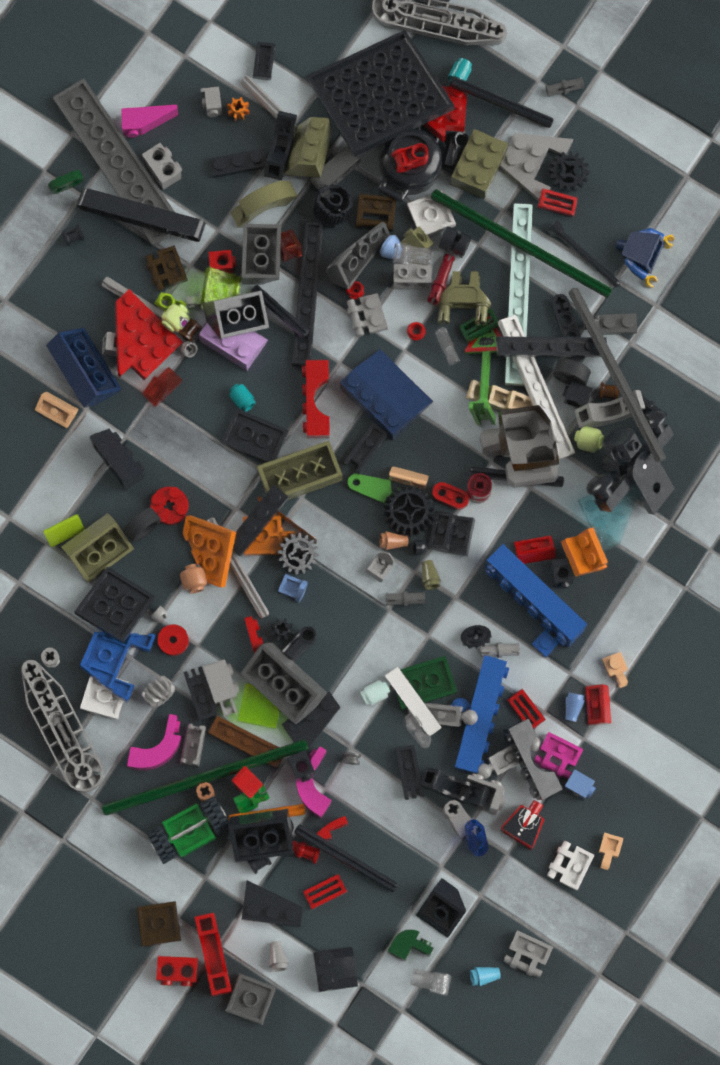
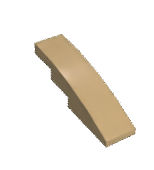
(498, 397)

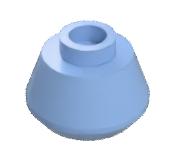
(387, 248)

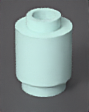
(375, 692)

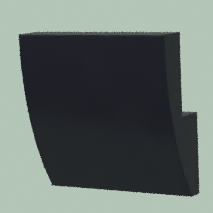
(451, 533)

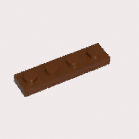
(241, 739)

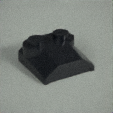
(335, 969)

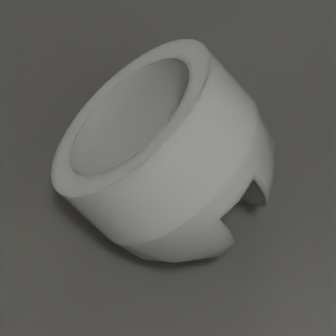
(193, 346)
(159, 615)

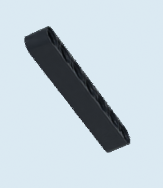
(141, 214)

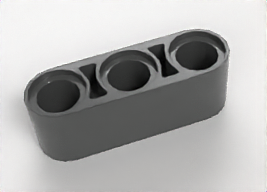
(337, 168)

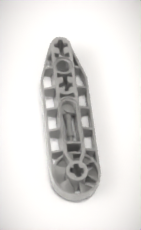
(431, 20)
(55, 717)

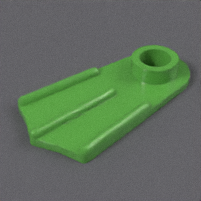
(371, 486)

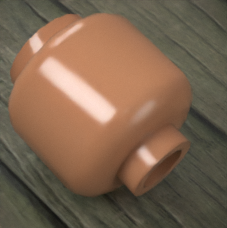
(193, 579)

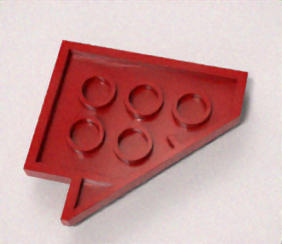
(453, 120)
(140, 337)

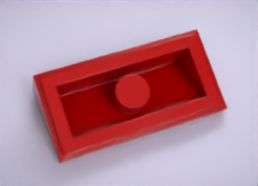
(535, 549)
(598, 704)

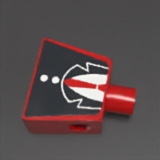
(524, 824)

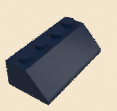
(83, 367)

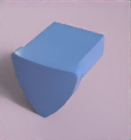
(293, 587)

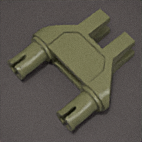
(464, 297)

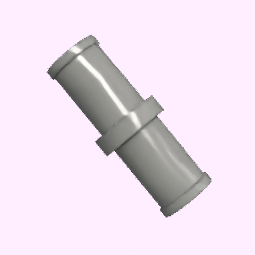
(500, 650)

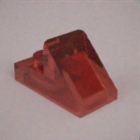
(161, 387)

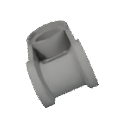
(457, 820)

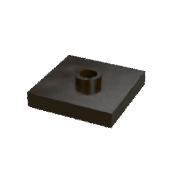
(158, 924)

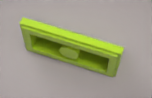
(64, 530)

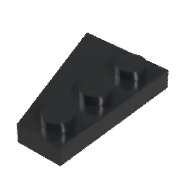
(314, 723)

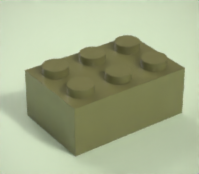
(479, 164)

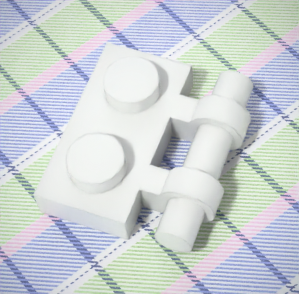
(576, 868)

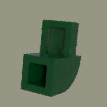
(406, 941)

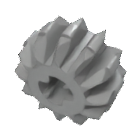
(158, 692)

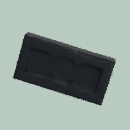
(264, 60)

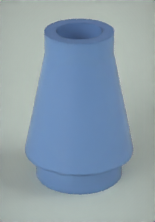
(573, 706)

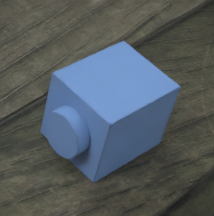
(580, 785)

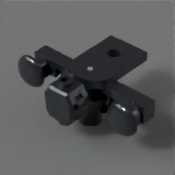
(632, 466)

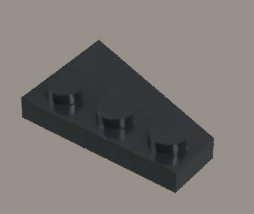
(268, 907)

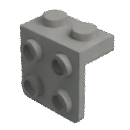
(496, 788)

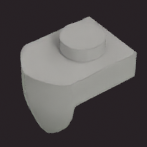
(380, 566)

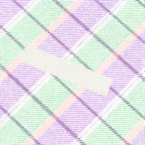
(413, 701)

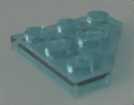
(609, 525)

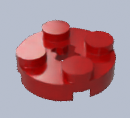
(175, 496)

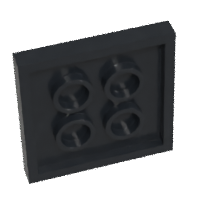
(115, 605)

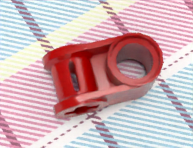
(409, 158)

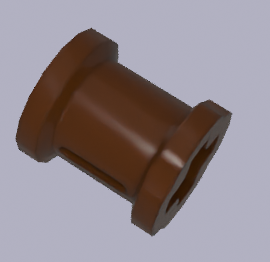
(190, 330)
(608, 391)

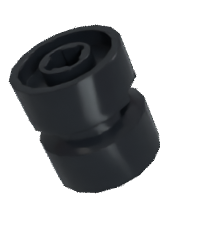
(455, 242)

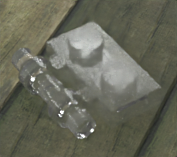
(414, 727)

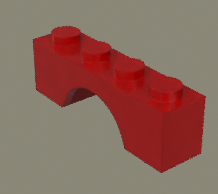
(316, 375)
(213, 954)

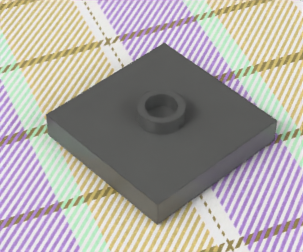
(251, 999)

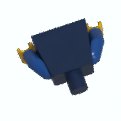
(642, 252)

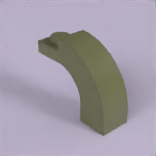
(267, 197)

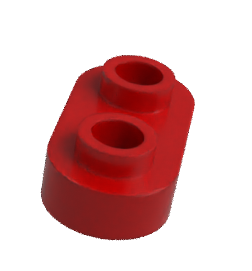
(450, 496)
(252, 627)

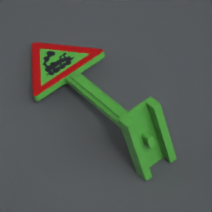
(485, 344)

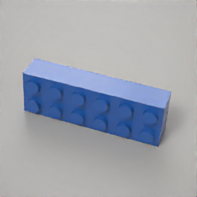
(535, 596)

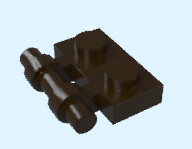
(172, 267)

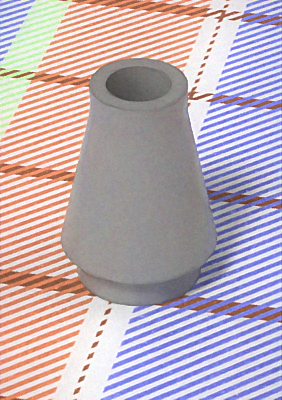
(278, 960)

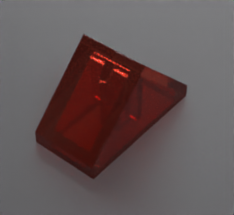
(290, 246)

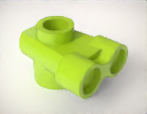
(169, 298)

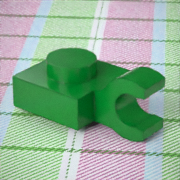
(247, 804)

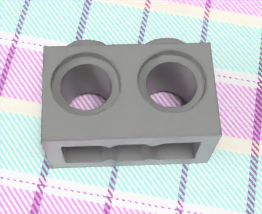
(158, 168)
(412, 276)

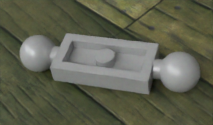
(450, 714)
(503, 760)

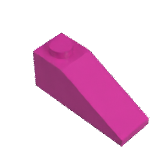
(143, 119)

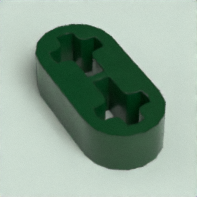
(65, 182)

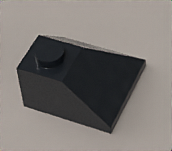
(443, 908)

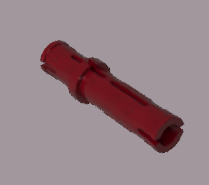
(438, 286)

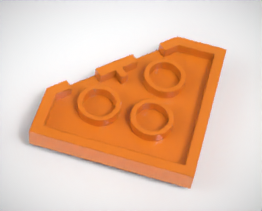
(210, 548)

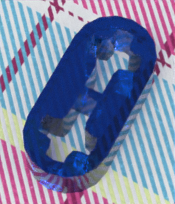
(480, 837)

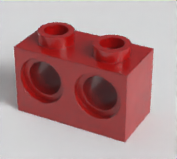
(177, 964)

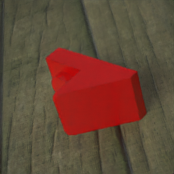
(246, 782)

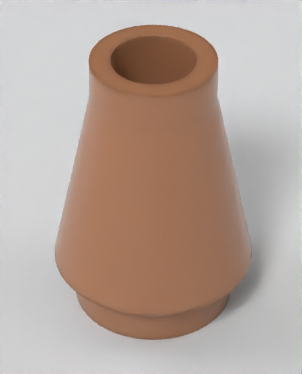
(392, 540)

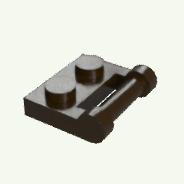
(375, 206)

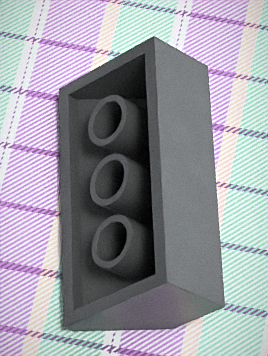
(283, 682)

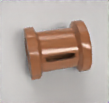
(204, 786)

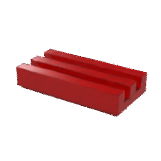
(542, 205)
(530, 703)
(340, 884)

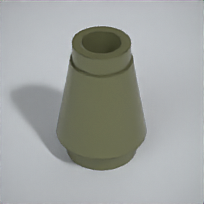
(430, 576)

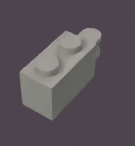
(221, 685)

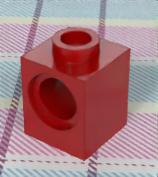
(216, 256)

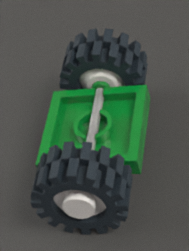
(188, 830)

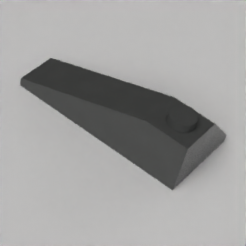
(353, 260)

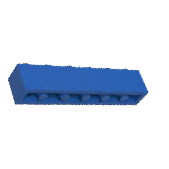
(484, 704)

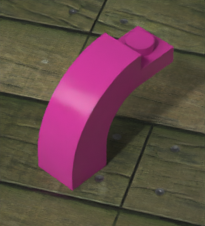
(156, 757)
(309, 795)

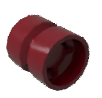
(479, 488)

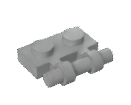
(372, 312)
(530, 948)

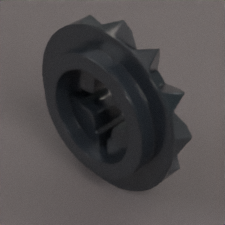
(469, 634)

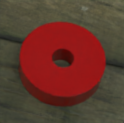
(167, 633)

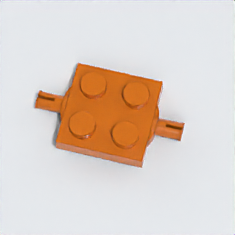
(269, 539)

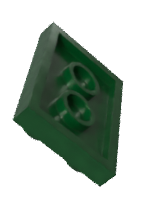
(429, 680)

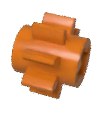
(242, 110)

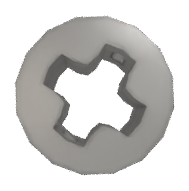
(52, 652)

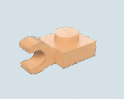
(615, 667)
(610, 848)

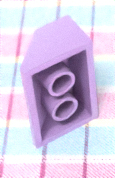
(239, 349)

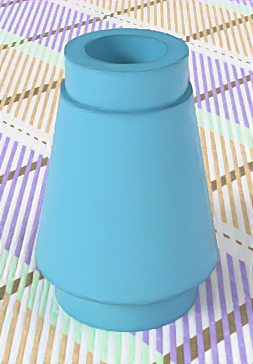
(483, 975)

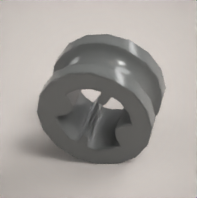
(351, 758)

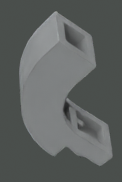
(606, 413)

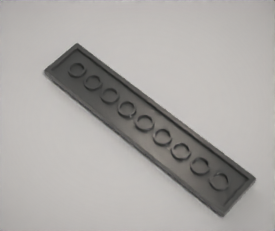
(110, 150)

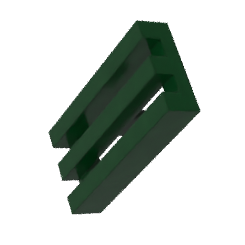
(478, 331)

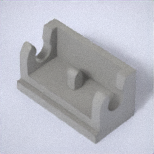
(193, 745)

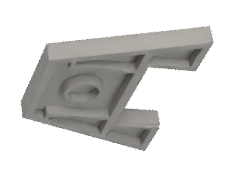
(526, 157)

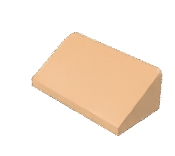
(56, 409)
(408, 477)

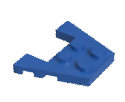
(105, 658)

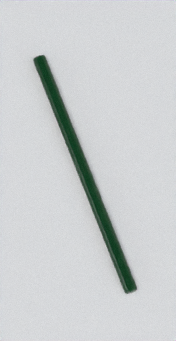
(521, 243)
(201, 778)

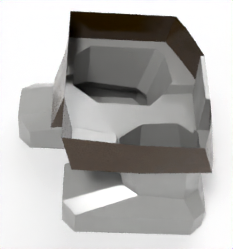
(529, 441)

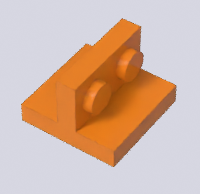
(585, 553)

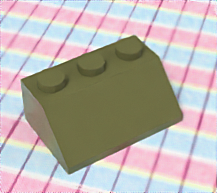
(309, 148)
(97, 547)

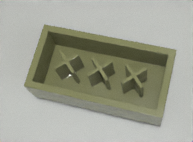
(302, 471)

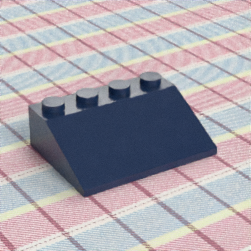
(385, 393)

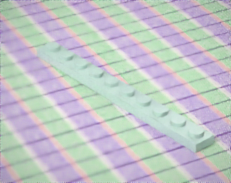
(519, 282)

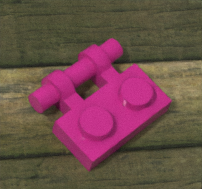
(561, 750)

